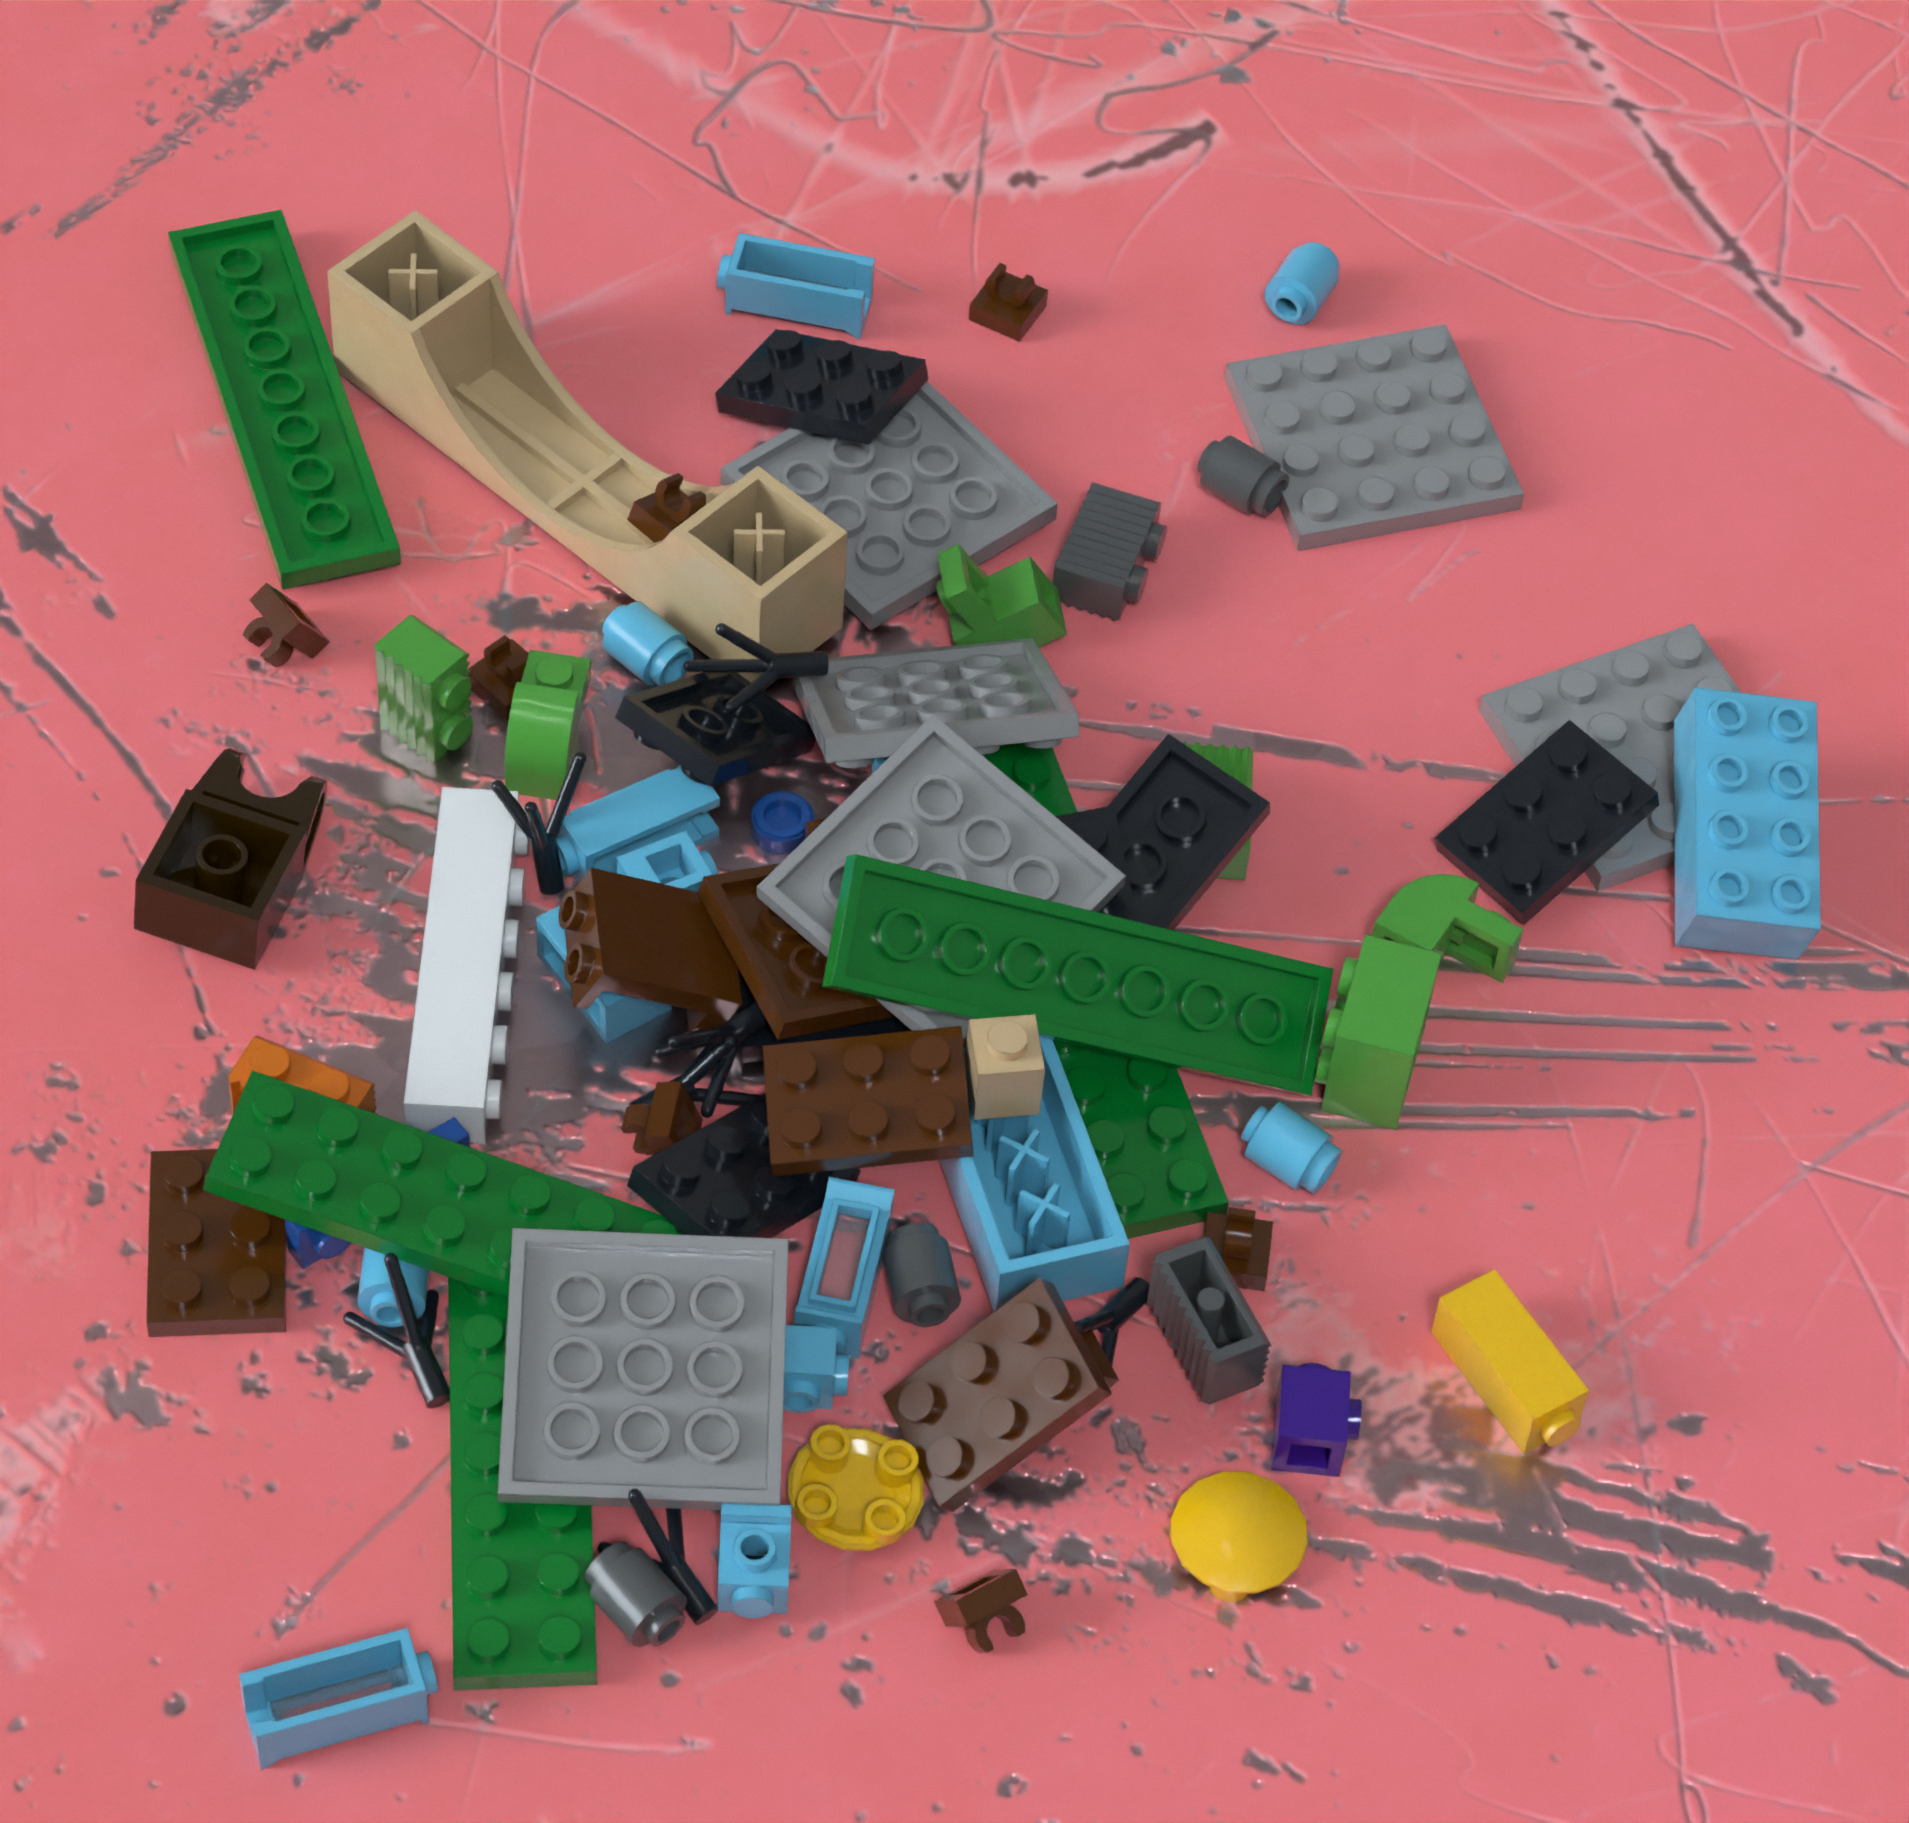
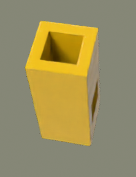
(1510, 1362)

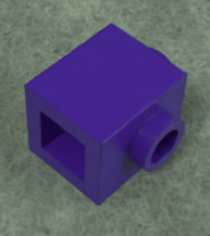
(1313, 1419)

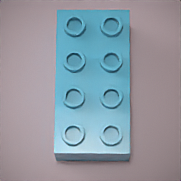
(1746, 824)
(1039, 1199)

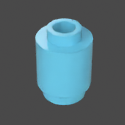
(1303, 283)
(646, 644)
(1290, 1147)
(376, 1294)

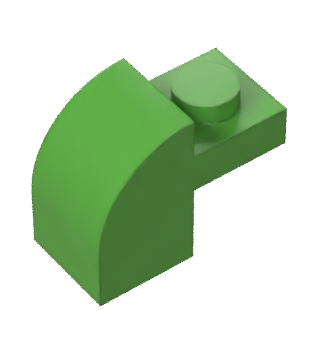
(999, 606)
(545, 723)
(1443, 918)

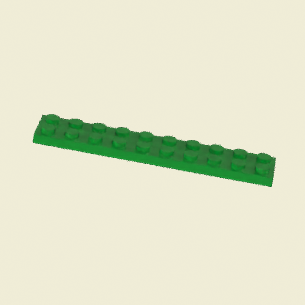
(1129, 1106)

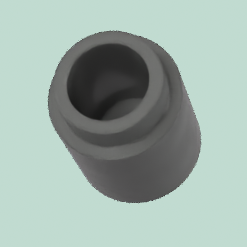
(1242, 476)
(921, 1275)
(636, 1595)

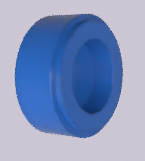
(780, 821)

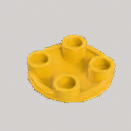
(856, 1488)
(1238, 1533)

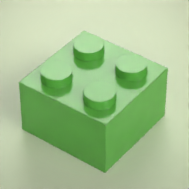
(1376, 1030)

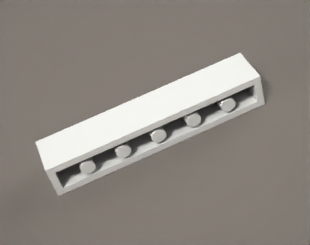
(464, 964)

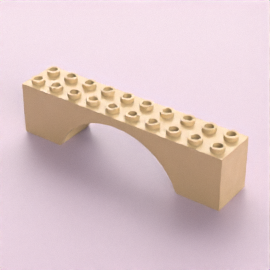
(445, 353)

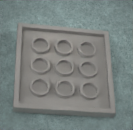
(1374, 436)
(906, 498)
(979, 690)
(1628, 708)
(947, 814)
(643, 1369)

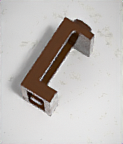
(647, 945)

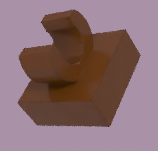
(1008, 303)
(665, 508)
(286, 623)
(497, 673)
(665, 1121)
(1242, 1245)
(980, 1602)

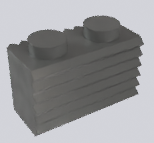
(1107, 551)
(1207, 1320)

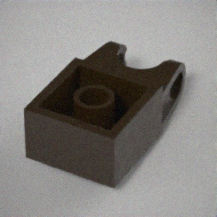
(228, 863)

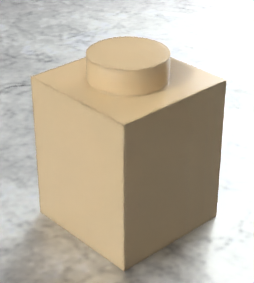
(1004, 1067)

